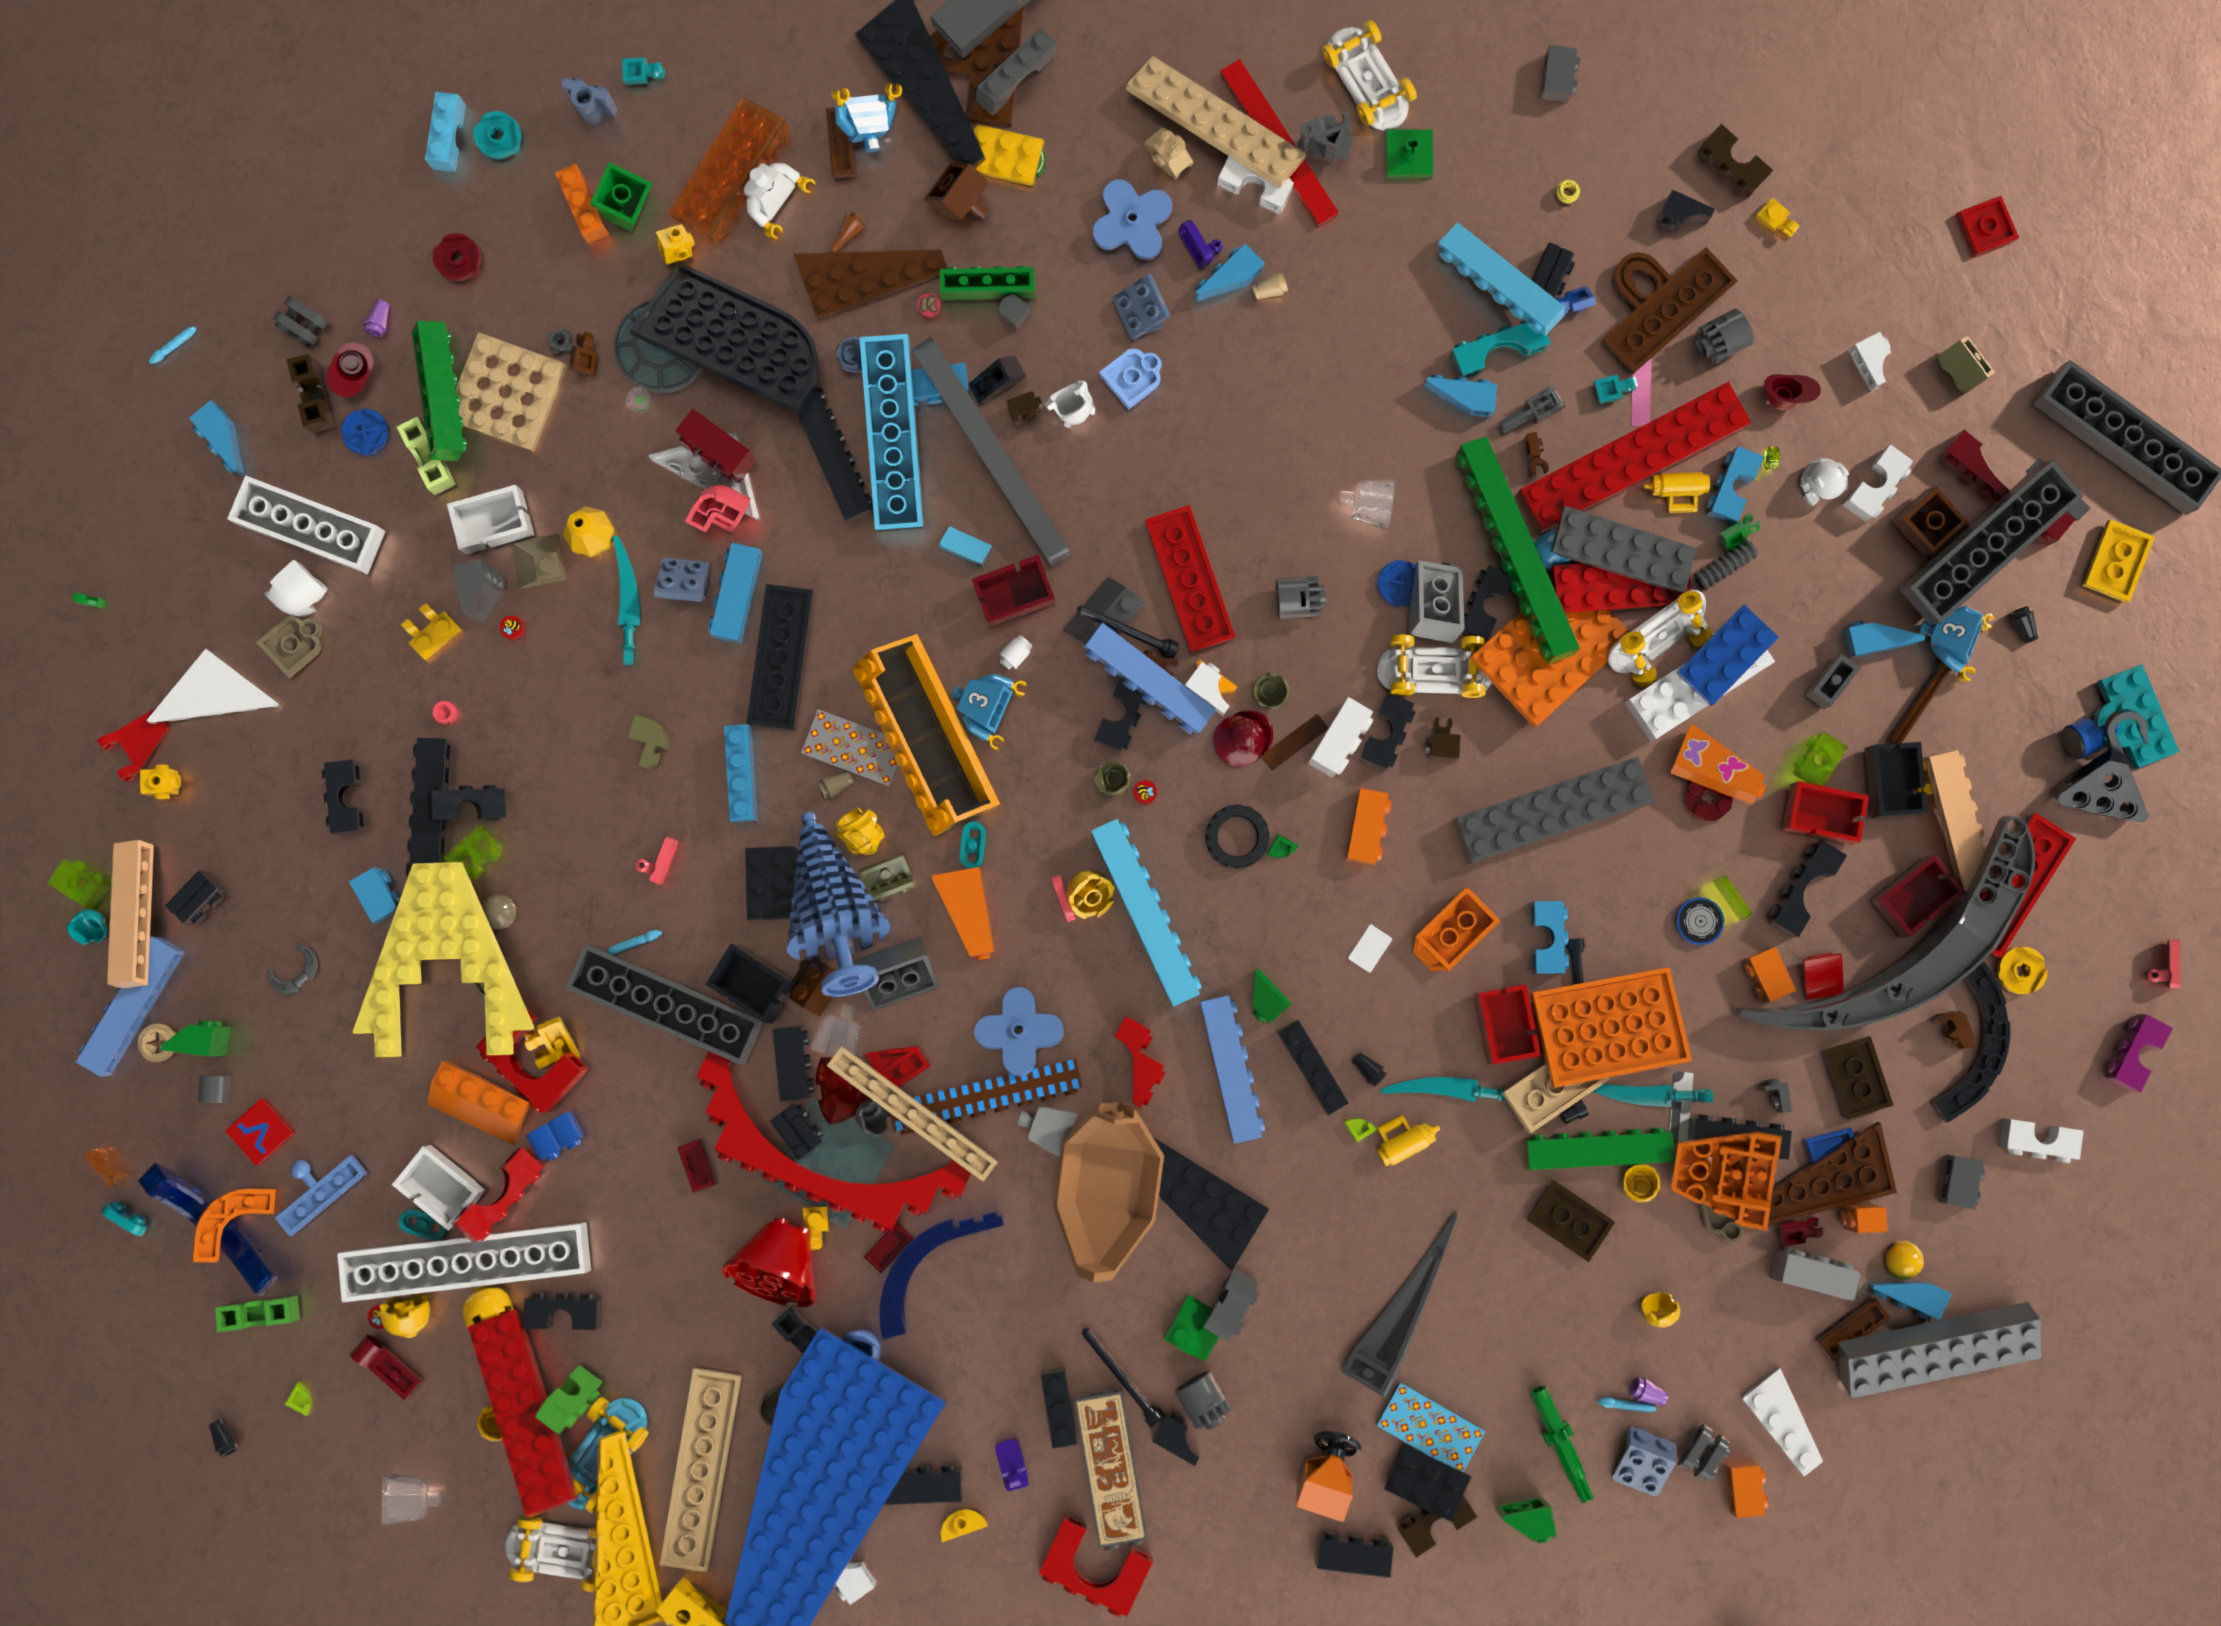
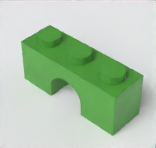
(258, 1312)
(570, 1400)

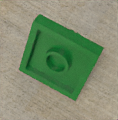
(1409, 153)

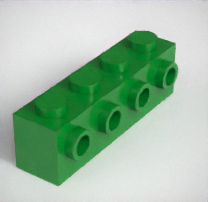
(987, 283)

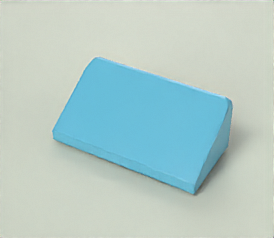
(965, 546)

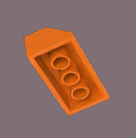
(479, 1101)

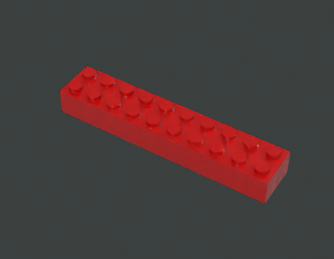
(1634, 457)

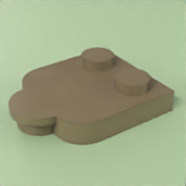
(293, 643)
(1721, 1224)

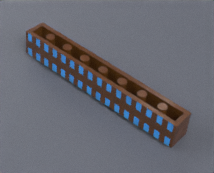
(999, 1093)

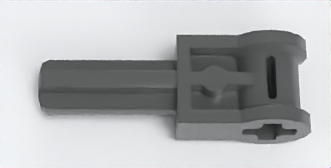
(1537, 408)

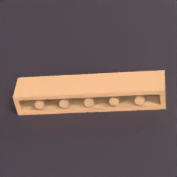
(1957, 814)
(130, 914)

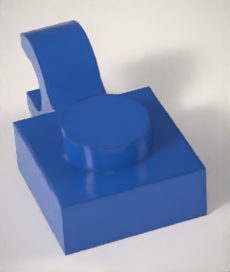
(1577, 299)

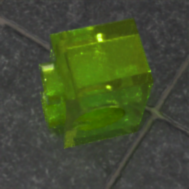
(1831, 753)
(67, 879)

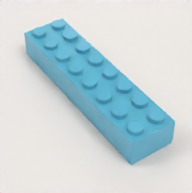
(891, 431)
(1145, 913)

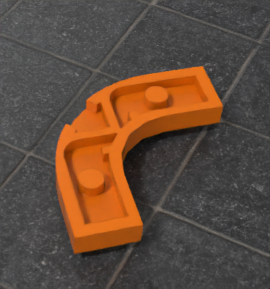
(223, 1209)

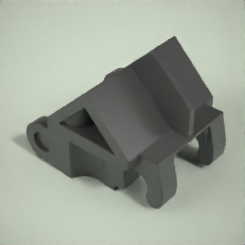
(1327, 137)

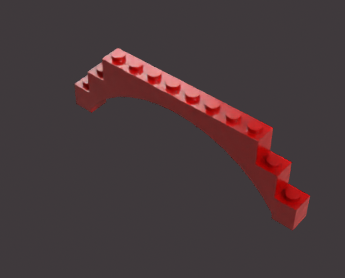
(869, 1202)

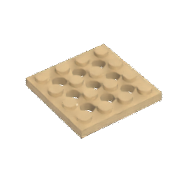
(543, 392)

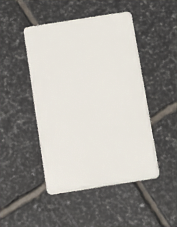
(1370, 948)

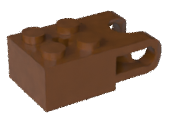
(1945, 522)

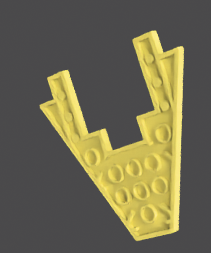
(436, 921)

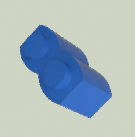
(555, 1136)

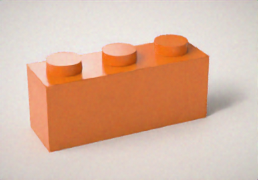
(579, 199)
(1368, 826)

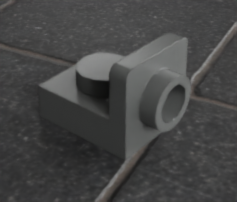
(1781, 1096)

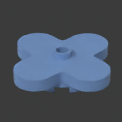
(1140, 234)
(1019, 1049)

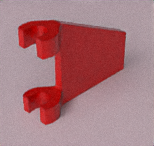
(139, 742)

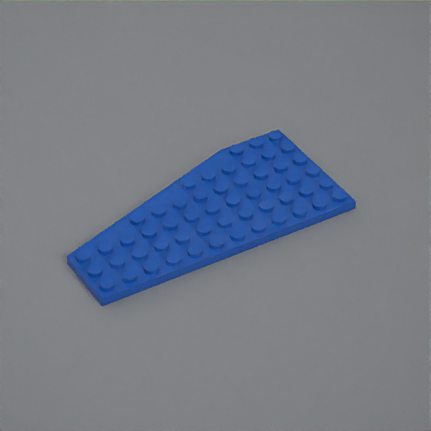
(827, 1470)

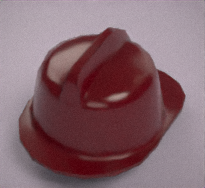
(349, 369)
(1788, 390)

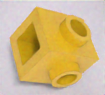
(674, 243)
(159, 782)

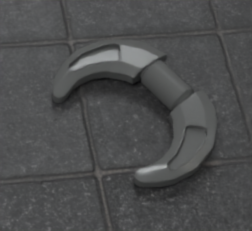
(310, 969)

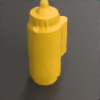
(1677, 485)
(1406, 1143)

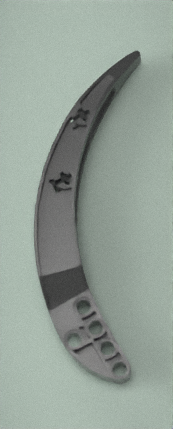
(1941, 959)

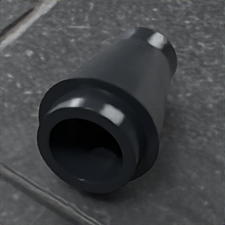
(2025, 623)
(1370, 1069)
(223, 1439)

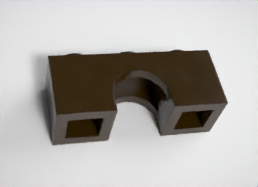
(1744, 176)
(315, 408)
(1417, 1529)

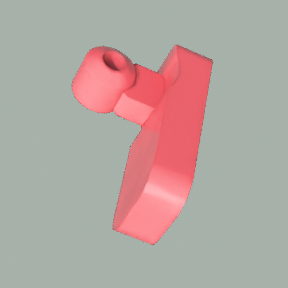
(659, 869)
(2172, 974)

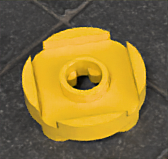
(2034, 966)

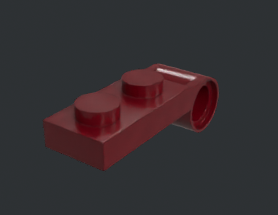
(386, 1366)

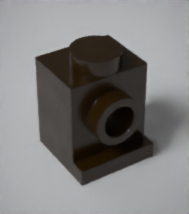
(1024, 407)

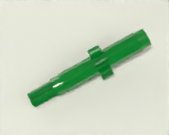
(1558, 1435)

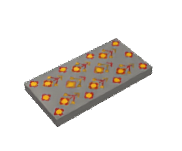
(850, 748)

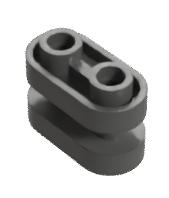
(303, 334)
(1706, 1466)

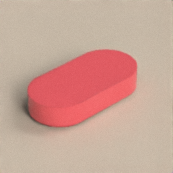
(1061, 893)

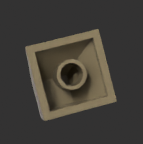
(539, 561)

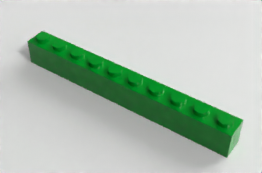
(1517, 550)

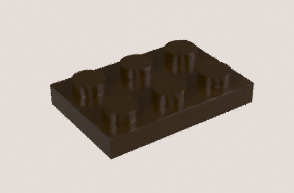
(1858, 1077)
(1571, 1221)

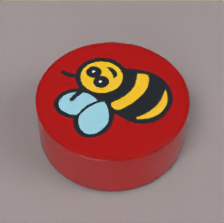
(512, 627)
(1145, 792)
(374, 1317)

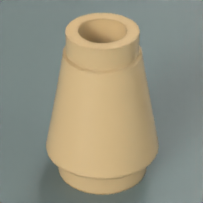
(1271, 286)

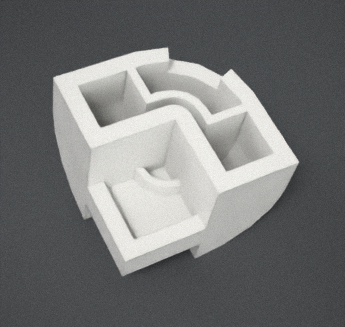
(295, 590)

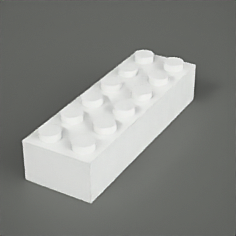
(306, 525)
(1674, 701)

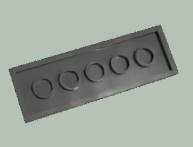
(1623, 550)

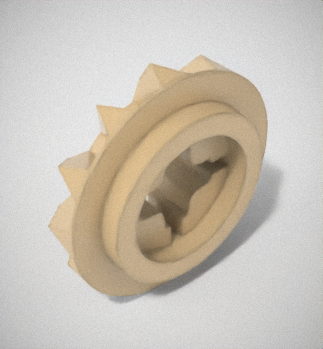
(151, 1034)

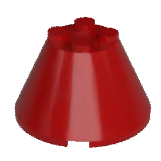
(775, 1265)

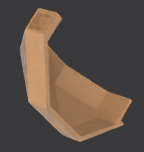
(1107, 1189)

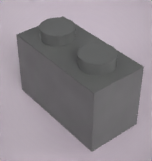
(1559, 73)
(1832, 681)
(1961, 1182)

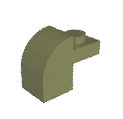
(653, 736)

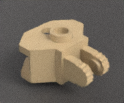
(1169, 152)

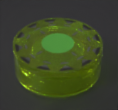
(1772, 458)

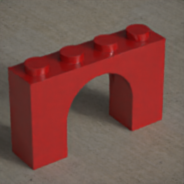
(542, 1091)
(1116, 1593)

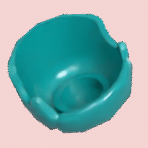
(88, 927)

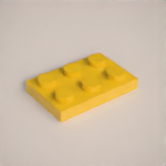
(1008, 155)
(2118, 561)

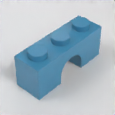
(1726, 504)
(1551, 917)

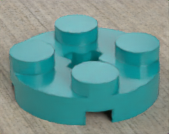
(487, 127)

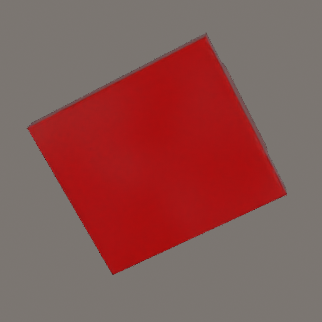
(1823, 975)

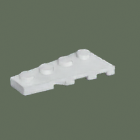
(1780, 1416)

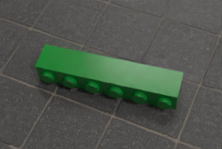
(438, 390)
(1599, 1149)

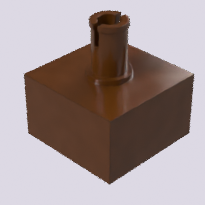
(958, 192)

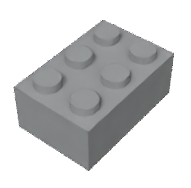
(1815, 1273)

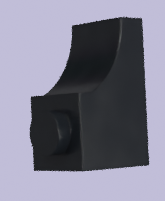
(1681, 210)
(996, 378)
(1171, 1437)

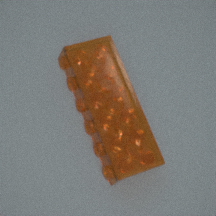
(718, 184)

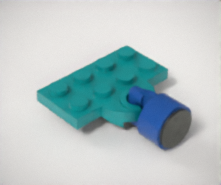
(2124, 691)

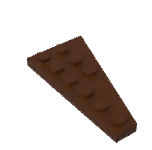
(856, 278)
(1842, 1177)

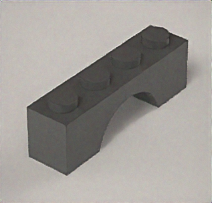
(1000, 84)

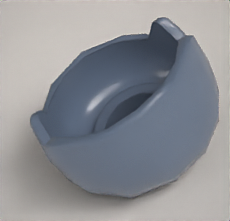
(849, 354)

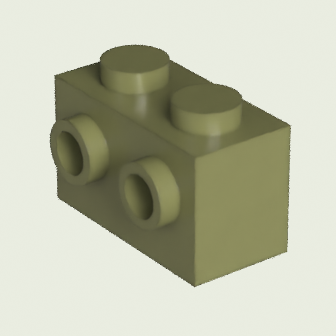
(1965, 364)

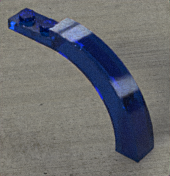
(234, 1241)
(895, 1287)

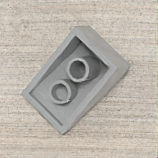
(1437, 602)

